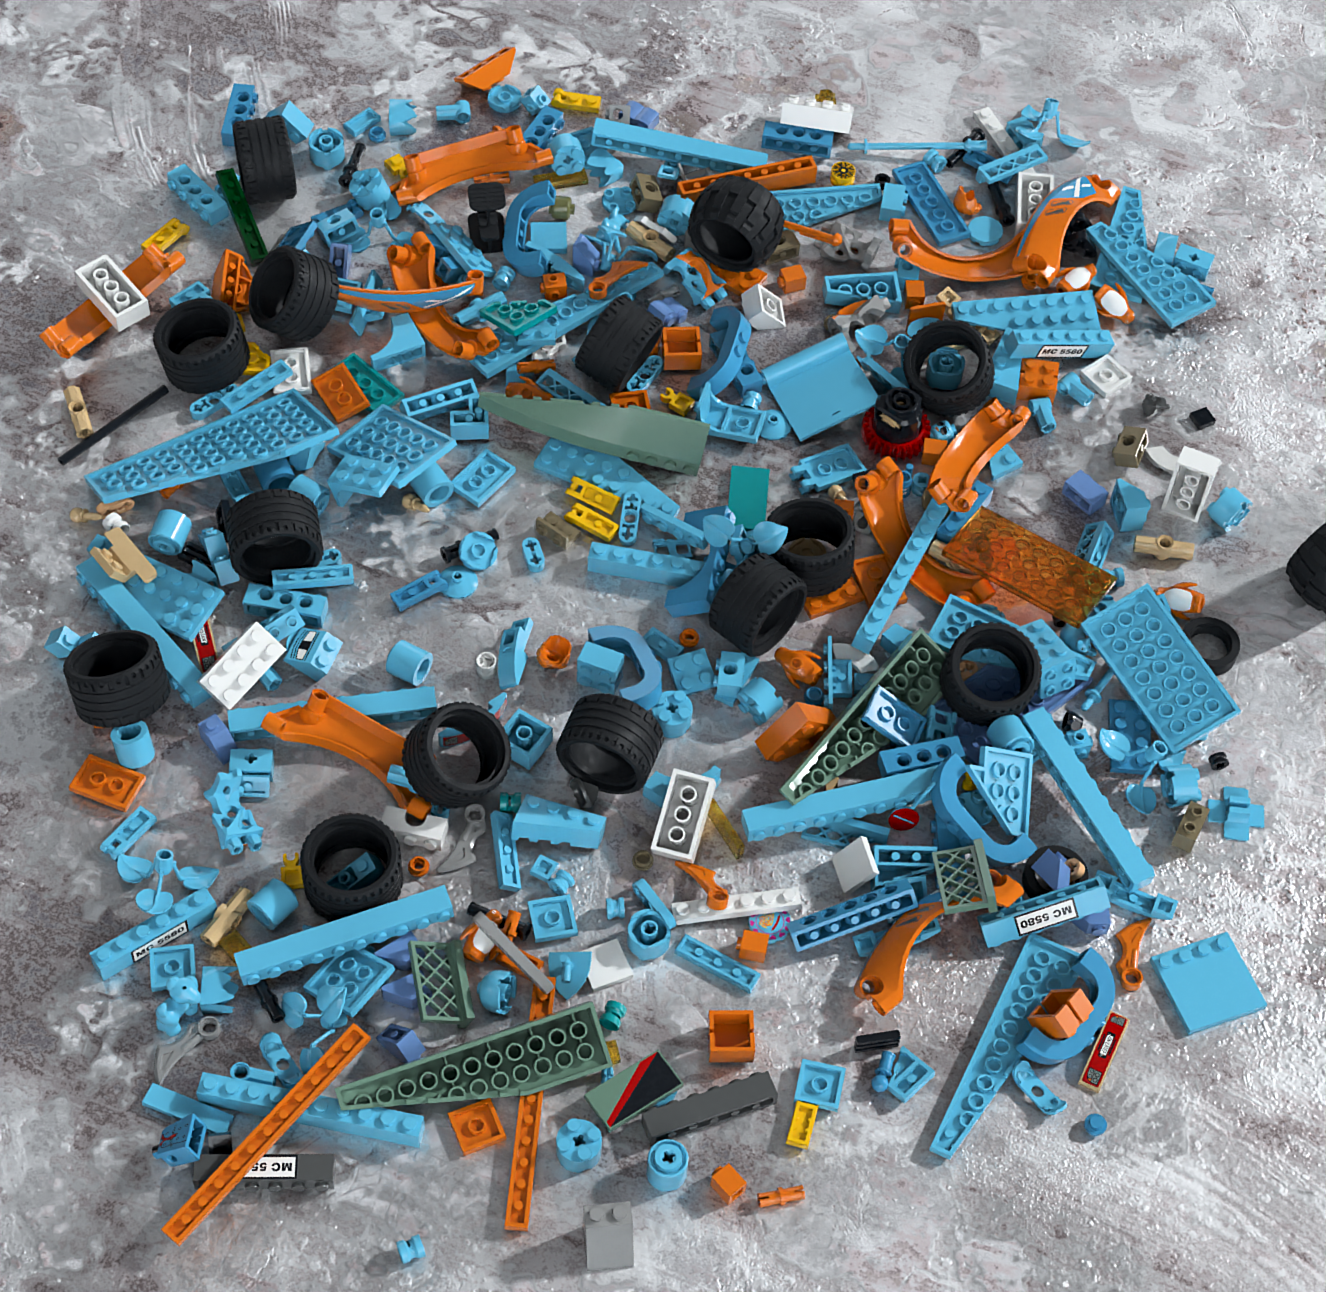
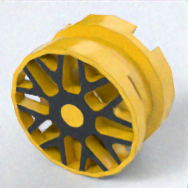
(842, 174)

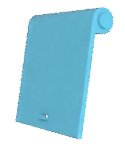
(819, 386)

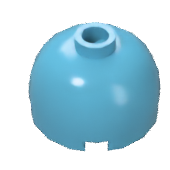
(496, 991)

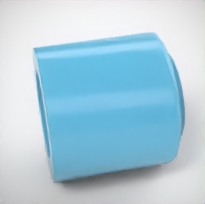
(433, 486)
(313, 490)
(169, 532)
(409, 662)
(1010, 734)
(133, 745)
(273, 903)
(665, 1175)

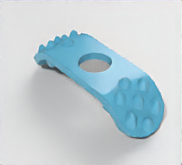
(422, 208)
(274, 1051)
(1026, 1080)

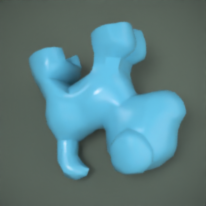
(183, 999)

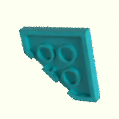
(519, 315)

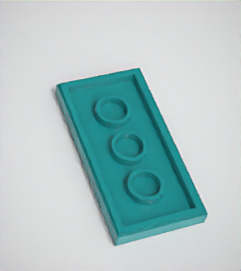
(373, 384)
(748, 495)

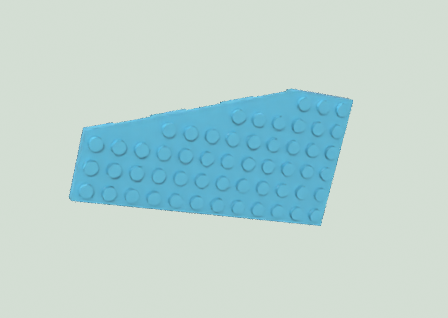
(240, 440)

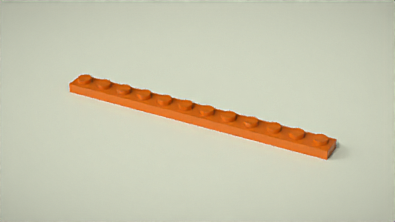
(527, 1134)
(265, 1135)

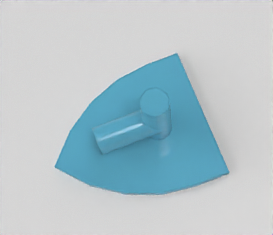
(570, 971)

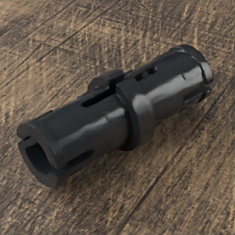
(269, 1001)

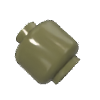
(562, 209)

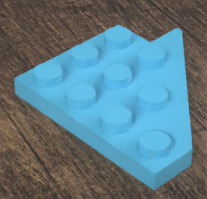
(1005, 784)

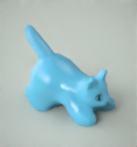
(616, 222)
(1076, 640)

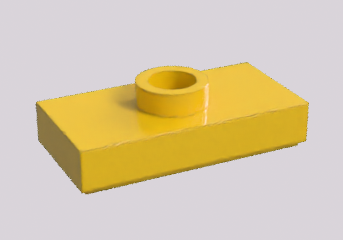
(802, 1125)

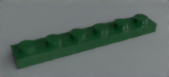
(241, 215)

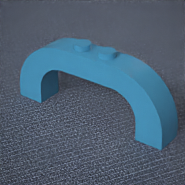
(523, 206)
(731, 352)
(636, 648)
(963, 824)
(1101, 989)

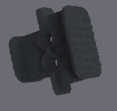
(486, 225)

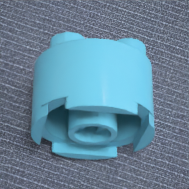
(326, 148)
(567, 154)
(369, 188)
(675, 214)
(945, 369)
(1229, 508)
(759, 700)
(673, 713)
(1180, 785)
(648, 934)
(588, 1138)

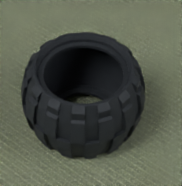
(736, 223)
(1308, 570)

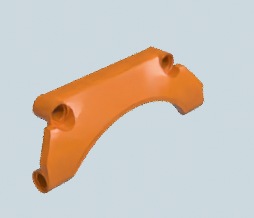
(468, 158)
(346, 731)

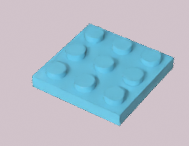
(358, 972)

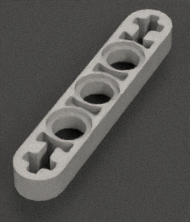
(513, 952)

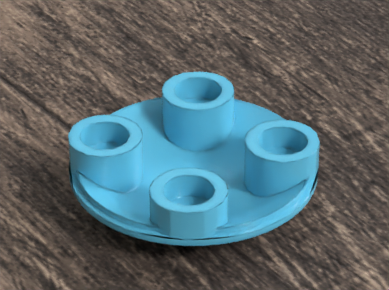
(619, 197)
(976, 806)

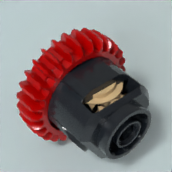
(896, 424)

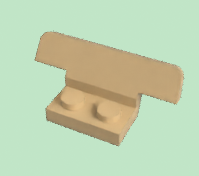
(123, 558)

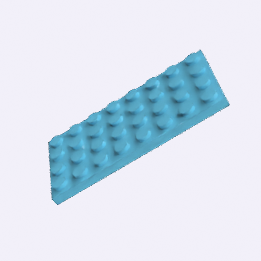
(1160, 669)

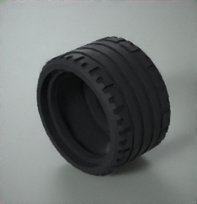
(264, 159)
(293, 293)
(192, 322)
(940, 335)
(618, 343)
(268, 515)
(821, 521)
(757, 604)
(1001, 639)
(117, 678)
(486, 735)
(610, 743)
(343, 833)

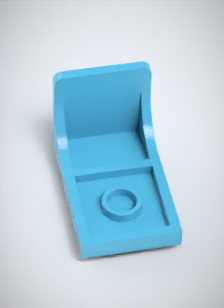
(728, 420)
(361, 476)
(1056, 658)

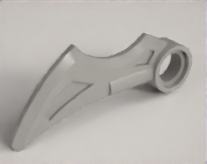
(464, 851)
(168, 1055)

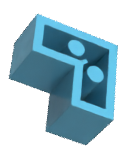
(296, 122)
(470, 423)

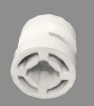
(115, 520)
(486, 665)

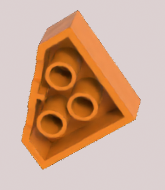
(794, 731)

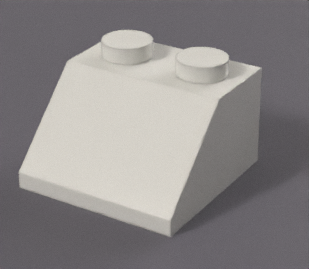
(763, 308)

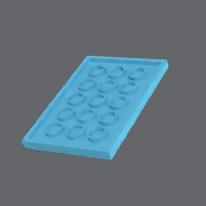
(394, 439)

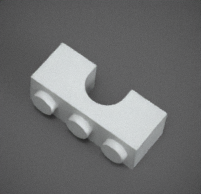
(428, 835)

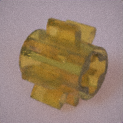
(825, 94)

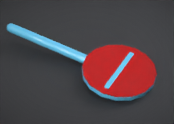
(907, 817)

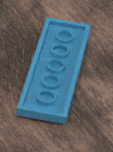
(931, 203)

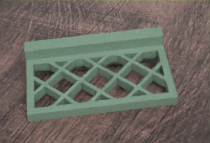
(983, 879)
(457, 984)

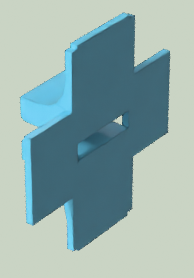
(1239, 813)

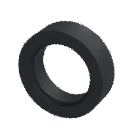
(1224, 632)
(1029, 879)

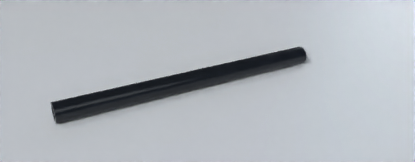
(113, 425)

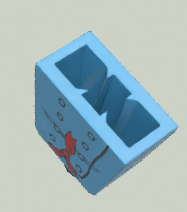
(181, 1141)

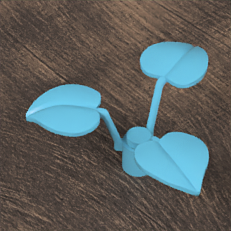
(1049, 110)
(388, 211)
(608, 258)
(875, 337)
(766, 536)
(1117, 746)
(157, 902)
(331, 1002)

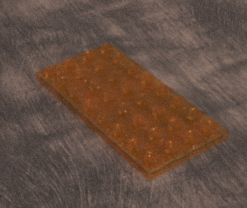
(1029, 566)

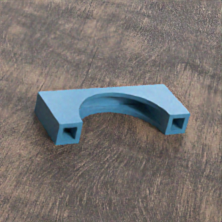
(699, 592)

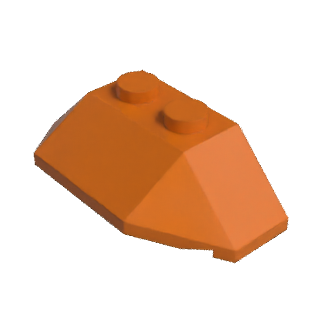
(488, 71)
(232, 281)

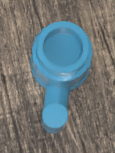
(907, 480)

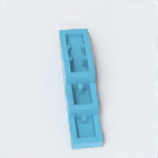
(558, 265)

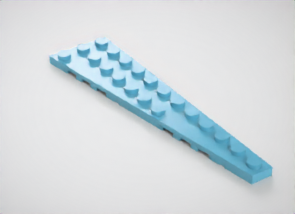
(571, 313)
(1038, 970)

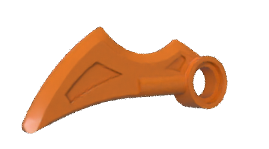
(617, 271)
(717, 896)
(1130, 940)

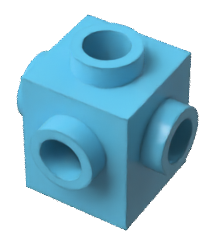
(534, 100)
(1080, 742)

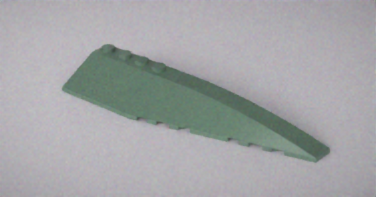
(614, 430)
(907, 674)
(492, 1066)

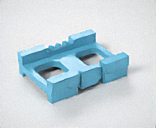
(671, 545)
(933, 726)

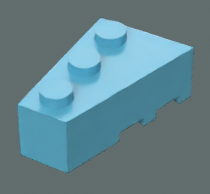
(901, 862)

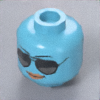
(943, 431)

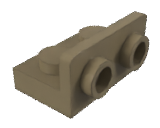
(557, 530)

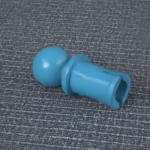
(880, 1082)

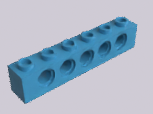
(852, 915)

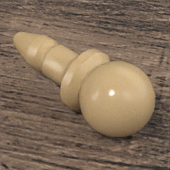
(836, 492)
(412, 502)
(83, 515)

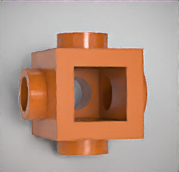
(554, 286)

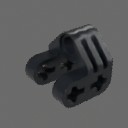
(1072, 242)

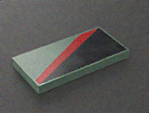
(633, 1090)

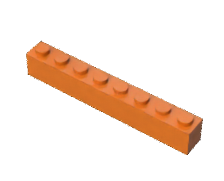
(771, 176)

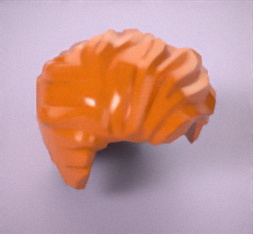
(966, 202)
(554, 652)

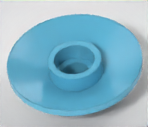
(775, 425)
(460, 587)

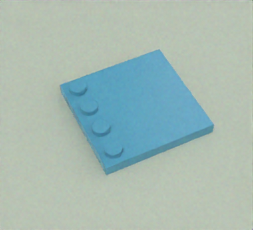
(1208, 983)

